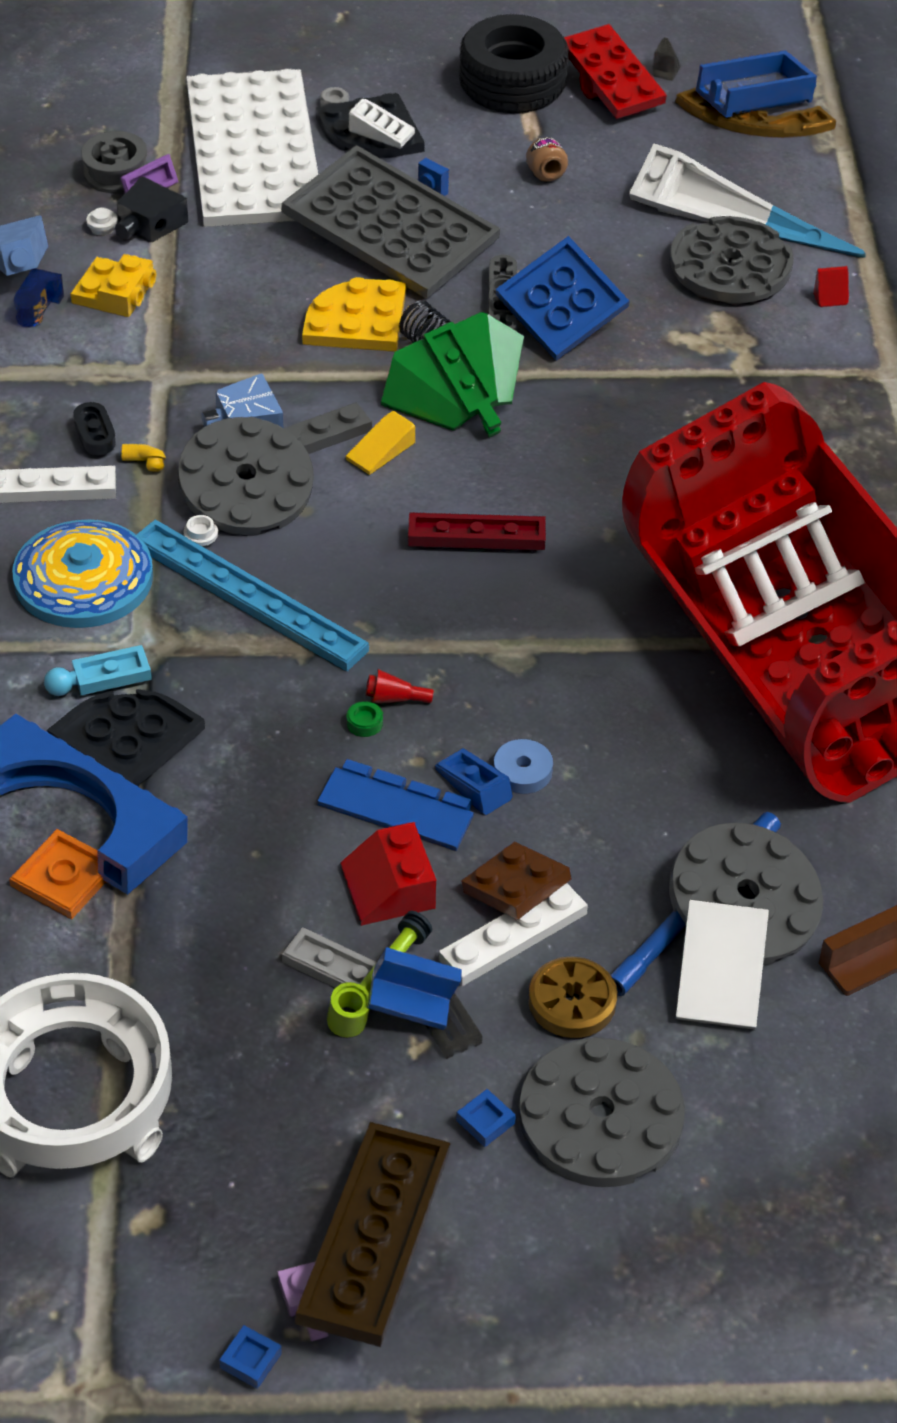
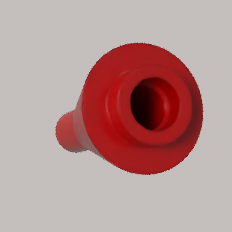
(388, 689)

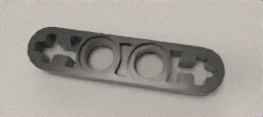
(498, 263)

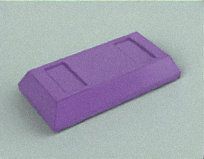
(159, 171)

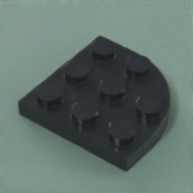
(335, 125)
(129, 731)

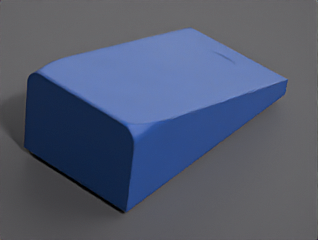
(476, 780)

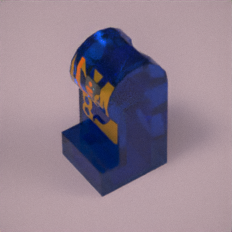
(35, 296)

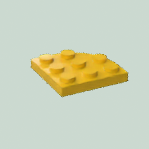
(356, 315)

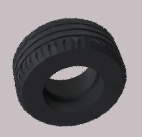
(513, 63)

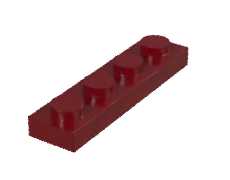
(477, 531)

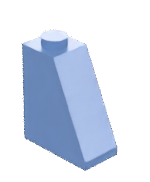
(22, 245)

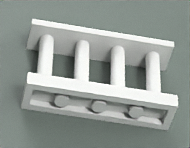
(807, 594)

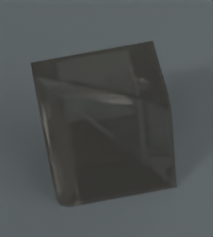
(665, 61)

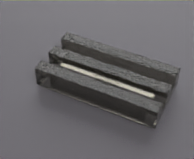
(458, 1041)

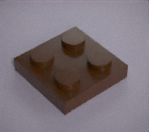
(516, 880)

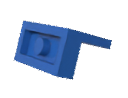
(413, 988)

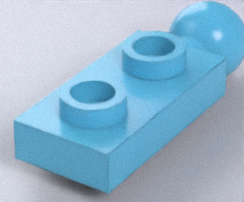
(100, 672)

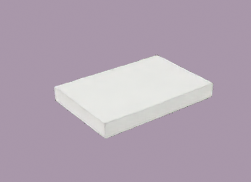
(722, 964)

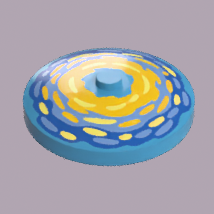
(82, 573)

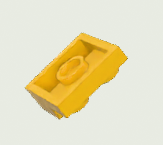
(115, 285)

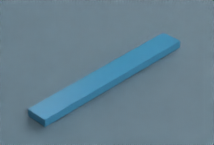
(253, 596)

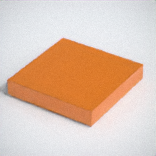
(60, 874)

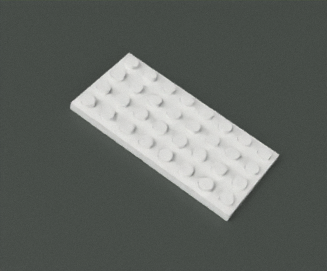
(250, 144)

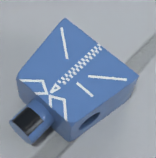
(245, 399)

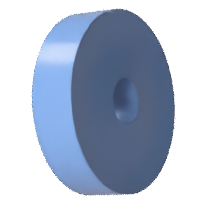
(525, 753)

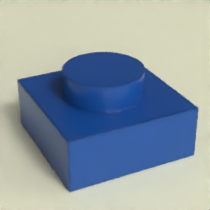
(433, 176)
(486, 1117)
(250, 1356)

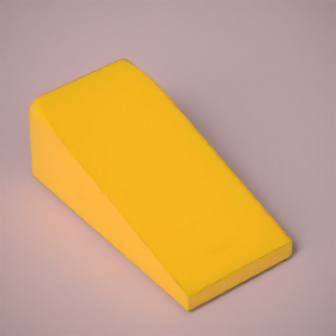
(383, 443)

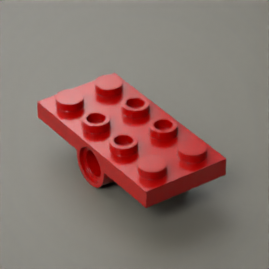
(613, 72)

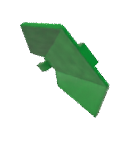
(456, 373)

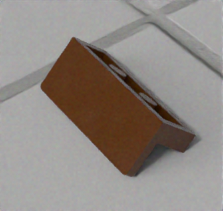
(862, 952)

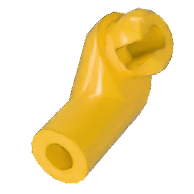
(144, 452)

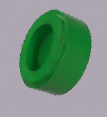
(364, 719)

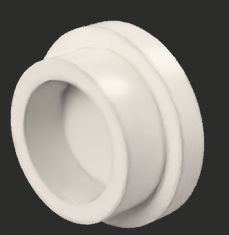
(102, 221)
(201, 530)

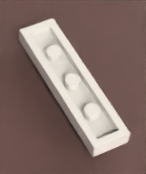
(57, 484)
(508, 936)

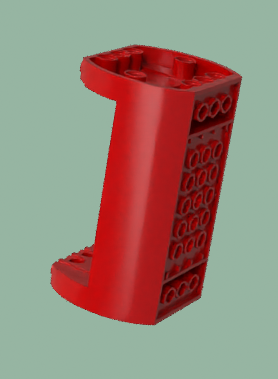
(732, 481)

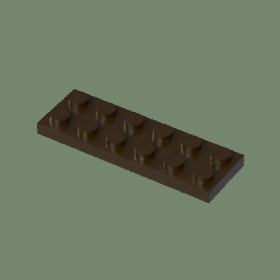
(373, 1235)

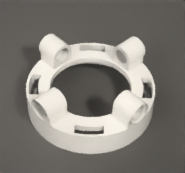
(128, 1031)

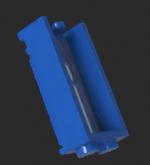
(755, 83)

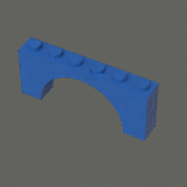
(144, 826)

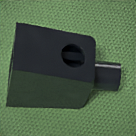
(150, 211)

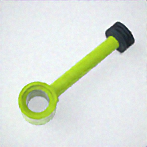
(413, 929)

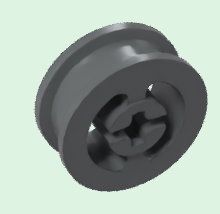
(111, 157)

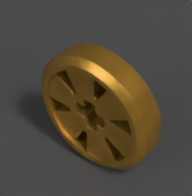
(572, 1017)

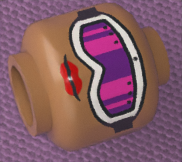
(547, 159)

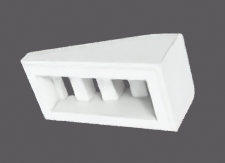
(371, 120)

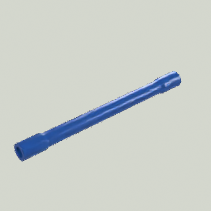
(636, 964)

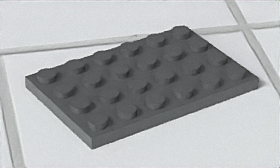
(391, 221)

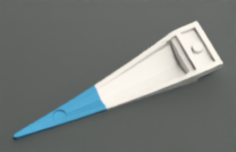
(692, 191)

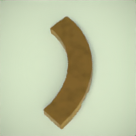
(758, 123)

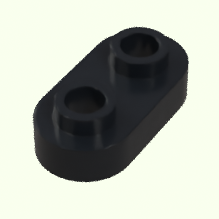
(94, 428)

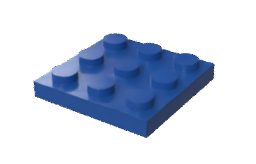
(562, 298)

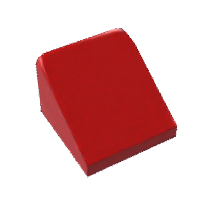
(832, 286)

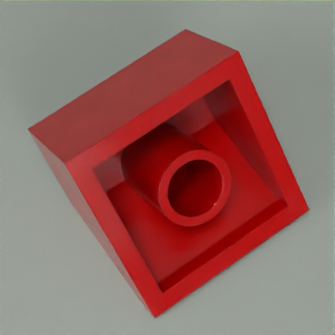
(390, 875)

